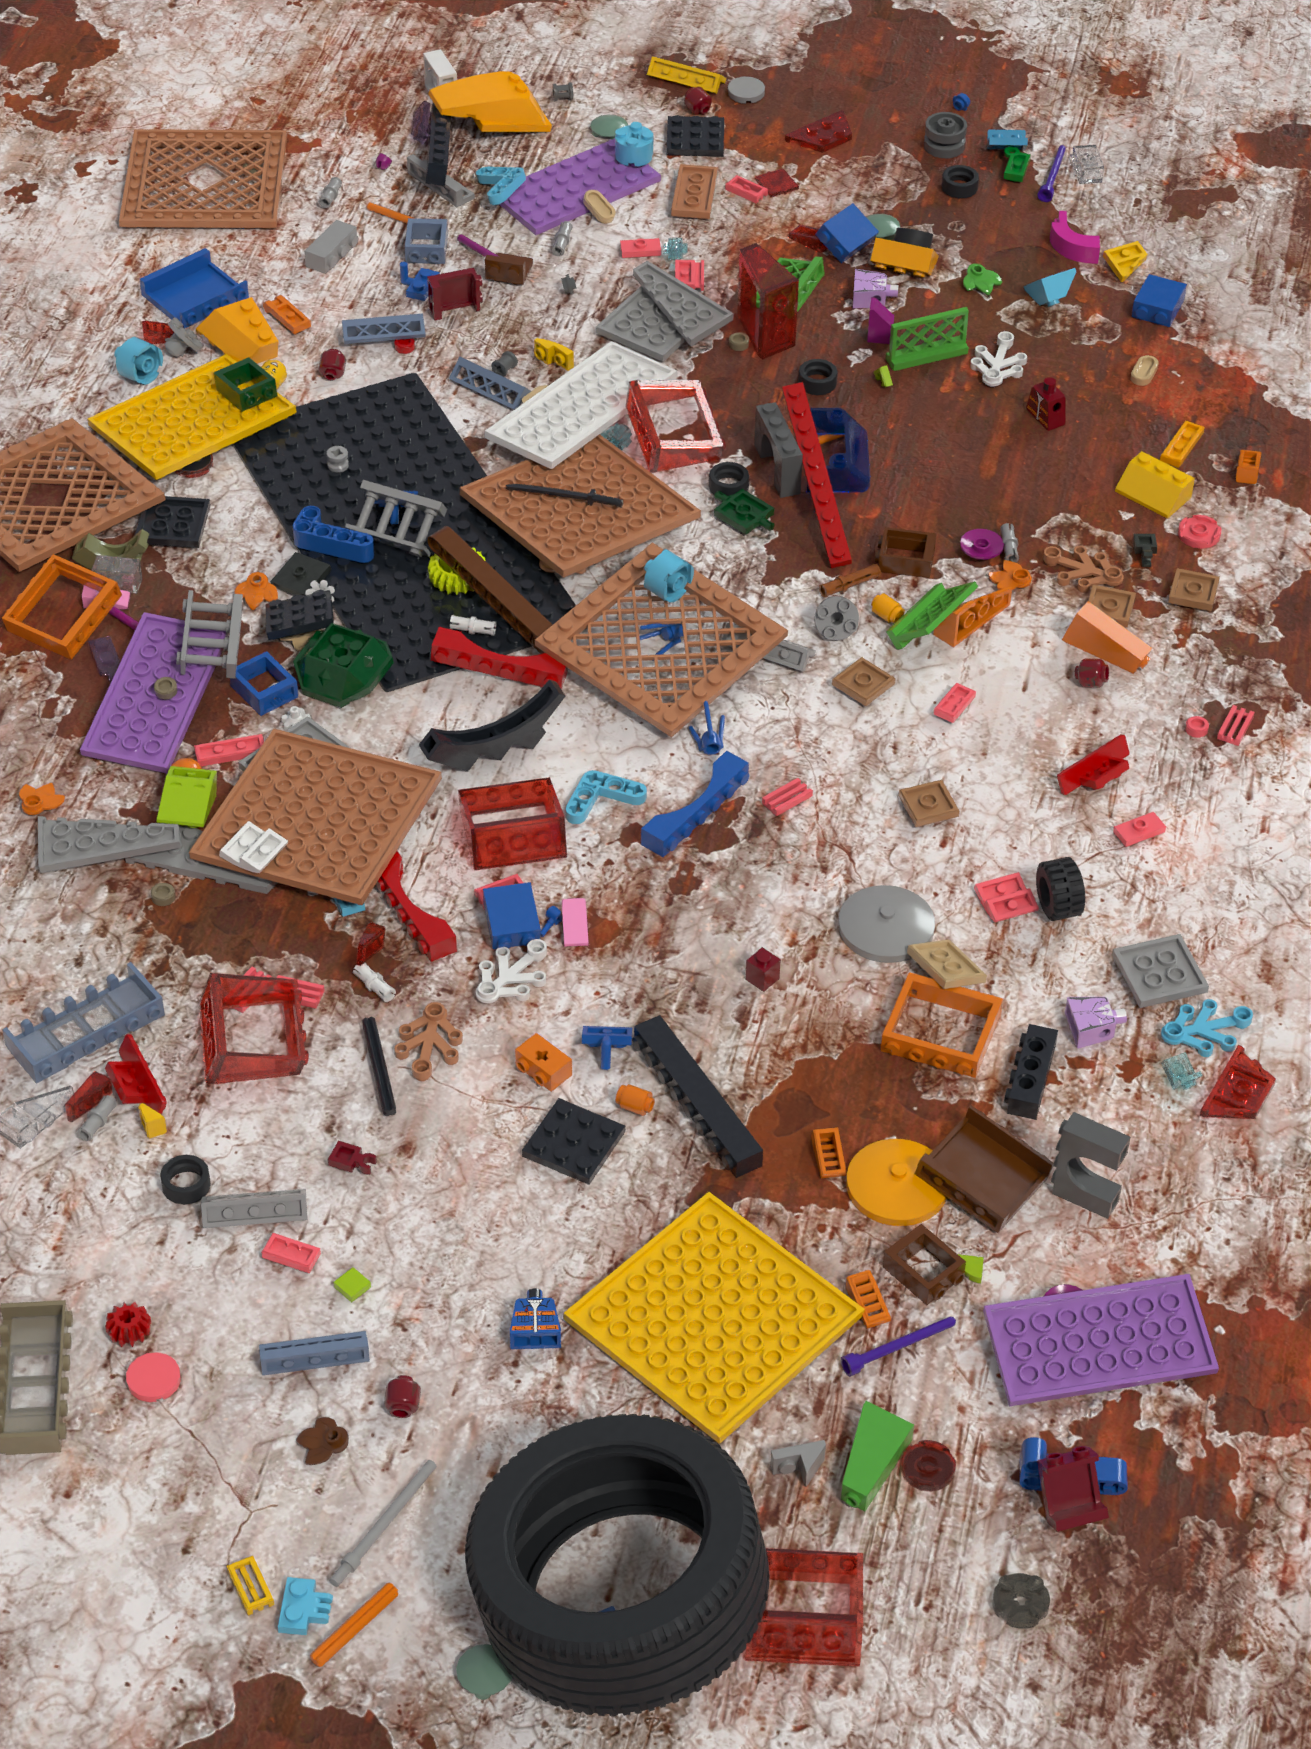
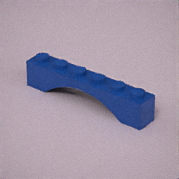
(669, 829)

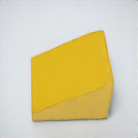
(152, 1121)

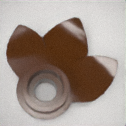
(322, 1441)

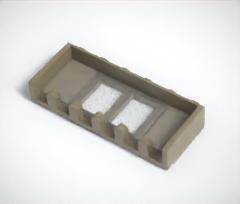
(34, 1376)

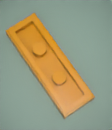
(1182, 444)

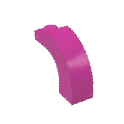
(1071, 244)

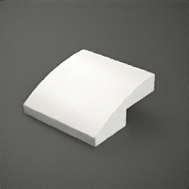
(253, 848)

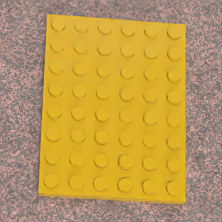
(184, 420)

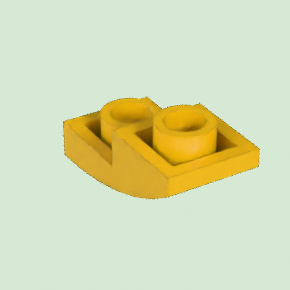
(553, 352)

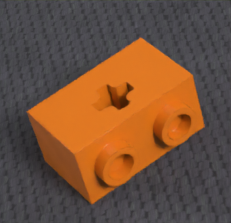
(543, 1062)

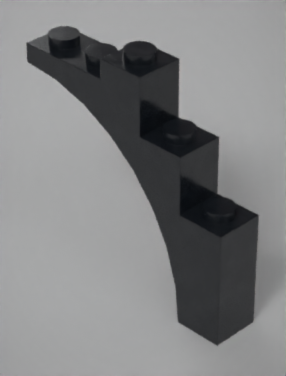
(522, 727)

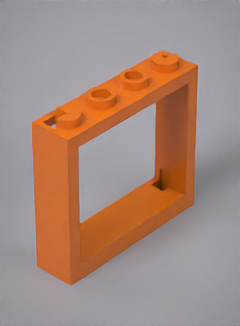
(107, 597)
(955, 998)

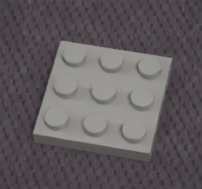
(1160, 970)

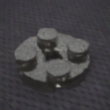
(1025, 1586)

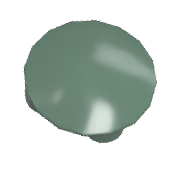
(607, 125)
(885, 225)
(482, 1672)

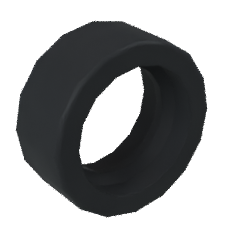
(963, 173)
(913, 237)
(818, 367)
(728, 470)
(182, 1164)

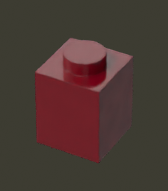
(763, 969)

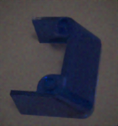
(851, 469)

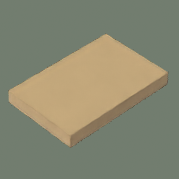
(946, 964)

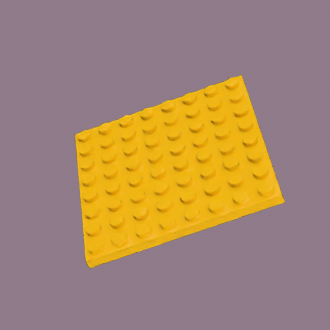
(713, 1316)

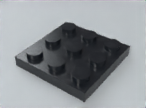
(695, 136)
(175, 522)
(299, 614)
(573, 1141)

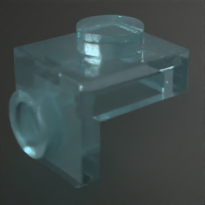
(1180, 1072)

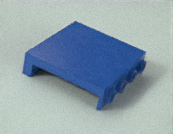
(191, 288)

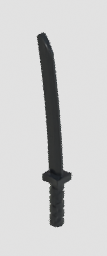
(590, 497)

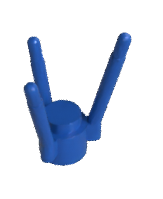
(669, 632)
(710, 742)

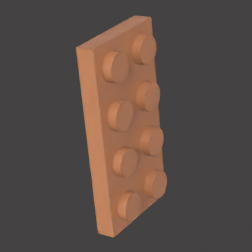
(694, 191)

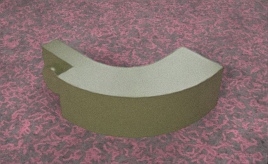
(90, 547)

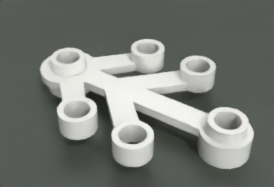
(993, 376)
(489, 991)

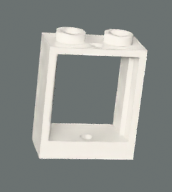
(440, 69)

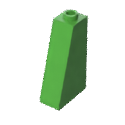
(874, 1454)

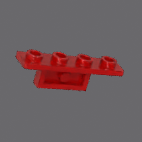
(1097, 767)
(133, 1077)

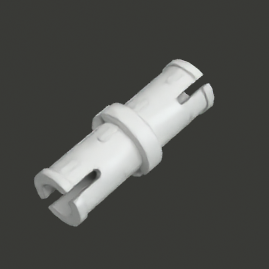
(472, 625)
(374, 982)

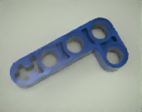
(329, 539)
(1110, 1471)

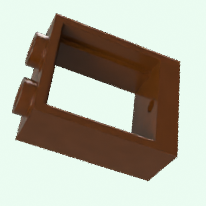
(906, 540)
(895, 1263)

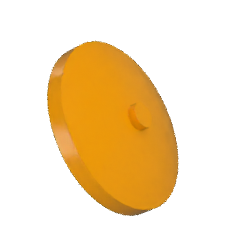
(885, 1183)

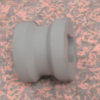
(337, 459)

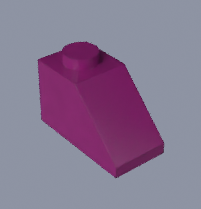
(879, 323)

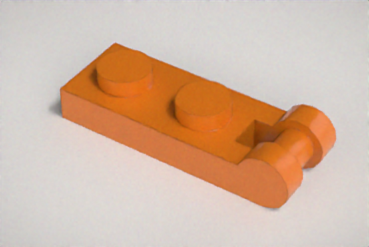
(287, 314)

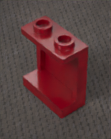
(454, 291)
(1071, 1488)

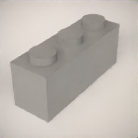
(331, 246)

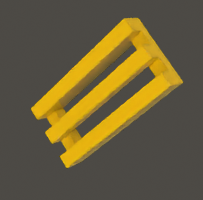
(258, 1603)

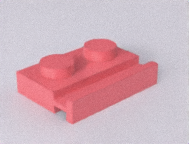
(690, 273)

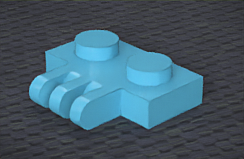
(303, 1606)

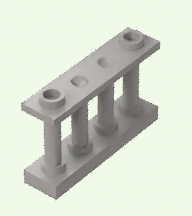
(412, 504)
(229, 644)

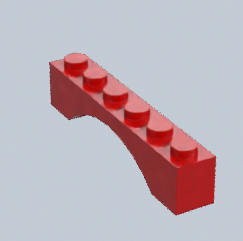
(456, 650)
(432, 933)

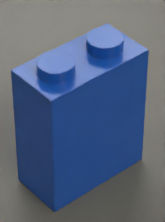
(847, 233)
(1159, 300)
(511, 915)

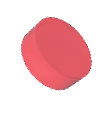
(1197, 726)

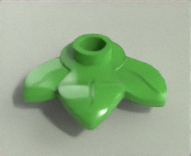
(981, 279)

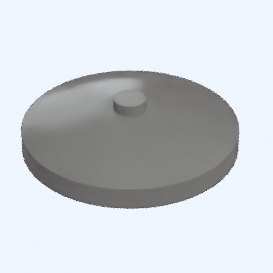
(884, 921)

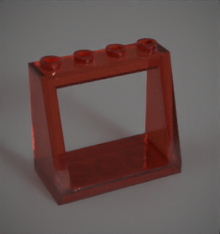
(774, 325)
(671, 454)
(514, 839)
(236, 991)
(809, 1635)

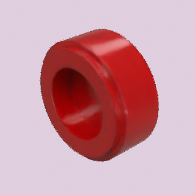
(404, 346)

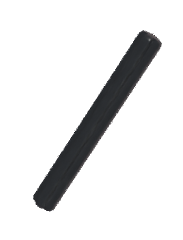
(379, 1066)

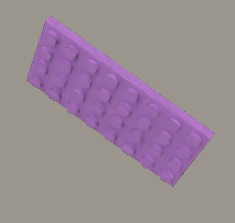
(559, 189)
(132, 721)
(1100, 1339)

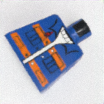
(535, 1322)

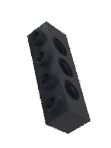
(1032, 1071)

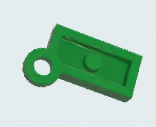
(1016, 165)

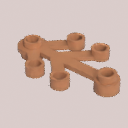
(1107, 575)
(433, 1016)

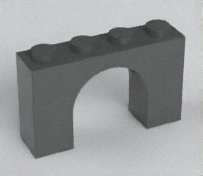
(776, 440)
(1073, 1179)

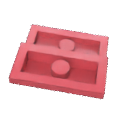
(1006, 897)

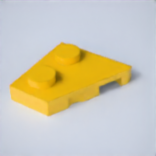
(1125, 259)

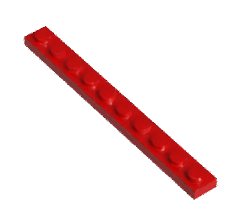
(817, 475)

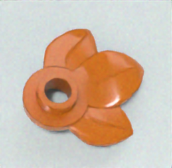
(1012, 576)
(257, 592)
(39, 799)

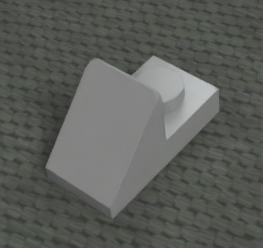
(801, 1457)

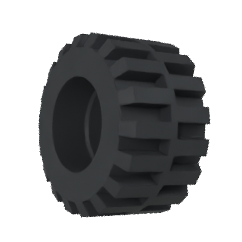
(1060, 888)

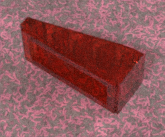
(807, 239)
(156, 332)
(370, 943)
(88, 1095)

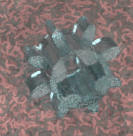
(675, 248)
(619, 436)

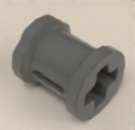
(568, 87)
(507, 361)

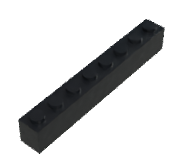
(438, 147)
(698, 1096)

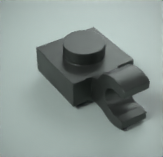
(1145, 545)

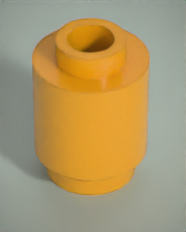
(887, 608)

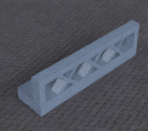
(383, 328)
(491, 376)
(314, 1353)

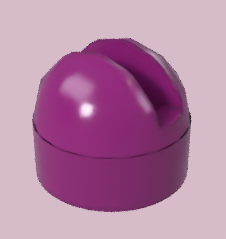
(383, 161)

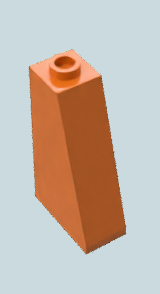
(1106, 639)

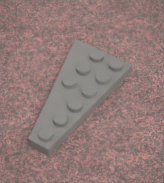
(686, 308)
(91, 841)
(179, 862)

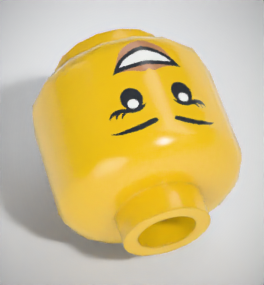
(276, 370)

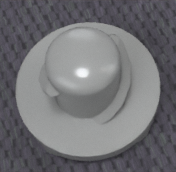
(181, 339)
(836, 618)

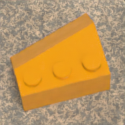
(240, 332)

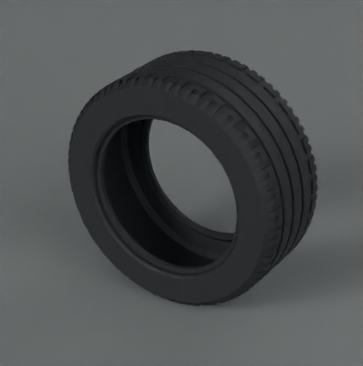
(637, 1653)

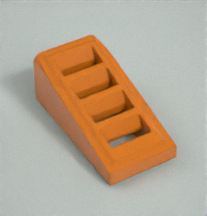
(1248, 466)
(828, 1135)
(863, 1283)

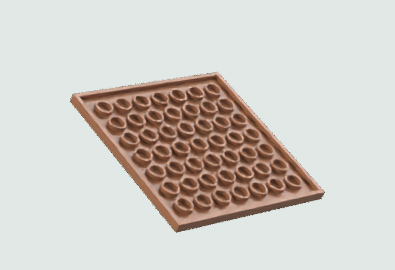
(568, 530)
(332, 805)

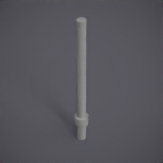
(352, 1560)

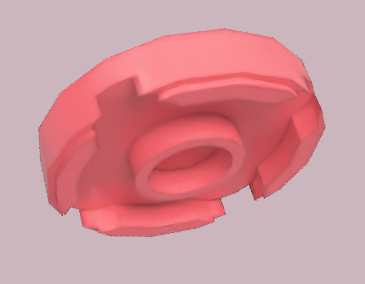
(1199, 531)
(153, 1377)

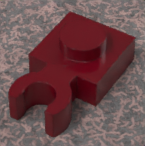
(348, 1156)

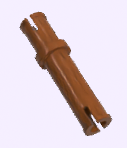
(842, 583)

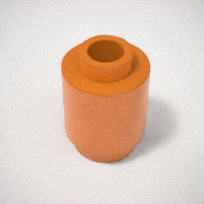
(635, 1099)

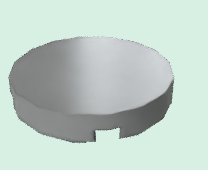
(746, 89)

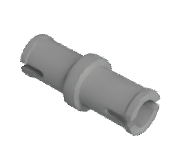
(330, 192)
(562, 238)
(1010, 542)
(96, 1118)

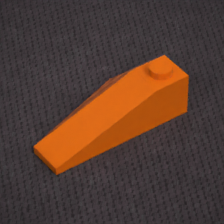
(972, 615)

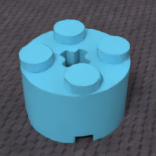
(634, 144)
(138, 360)
(668, 576)

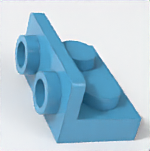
(1006, 138)

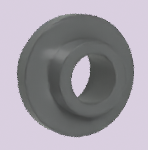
(568, 284)

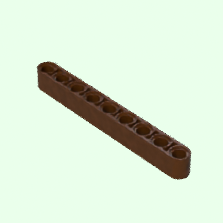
(489, 584)

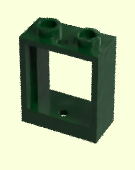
(242, 372)

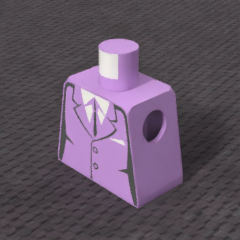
(871, 284)
(1092, 1019)

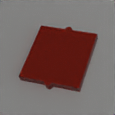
(777, 182)

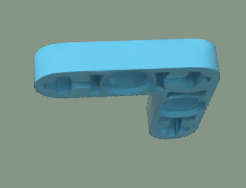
(505, 180)
(597, 789)

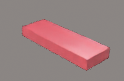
(227, 750)

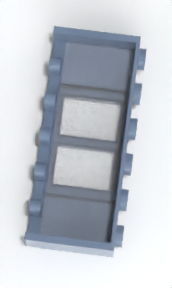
(85, 1025)

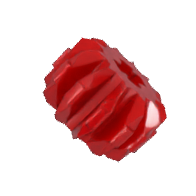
(128, 1324)

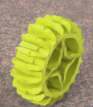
(445, 577)

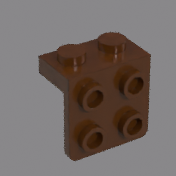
(507, 268)

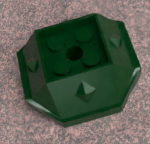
(341, 665)

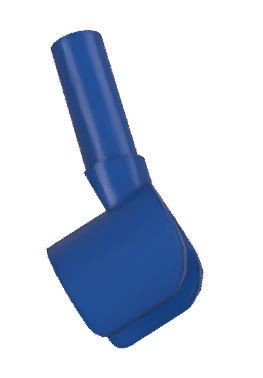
(554, 917)

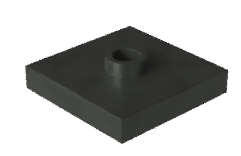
(299, 573)

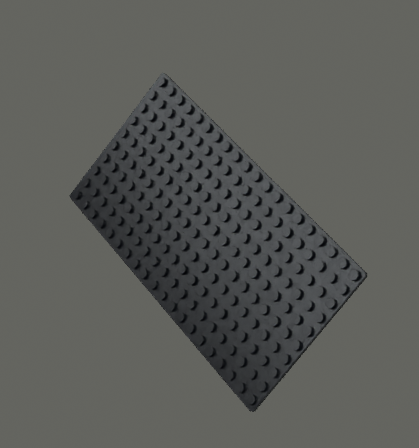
(408, 444)

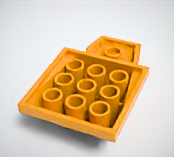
(494, 101)

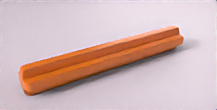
(354, 1624)

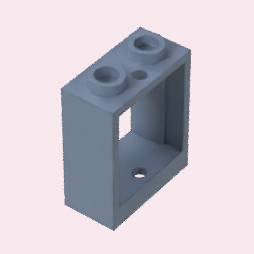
(427, 230)

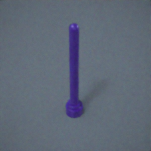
(1046, 191)
(853, 1363)

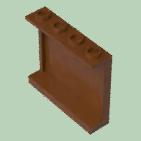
(985, 1169)

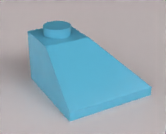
(1051, 288)

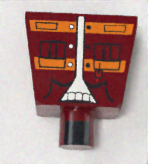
(1047, 404)

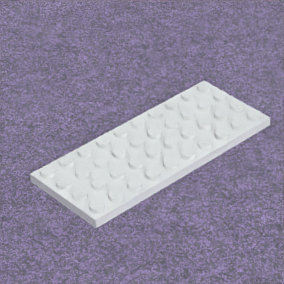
(576, 405)

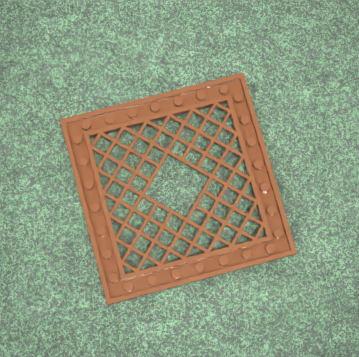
(146, 140)
(69, 434)
(664, 716)

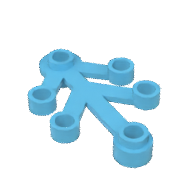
(1176, 1033)

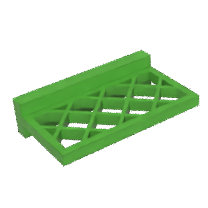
(807, 279)
(928, 350)
(928, 613)

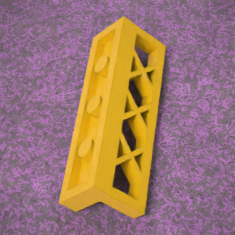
(685, 74)

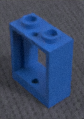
(264, 701)

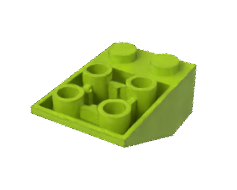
(187, 796)

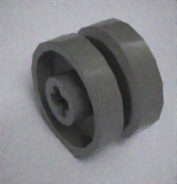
(945, 135)

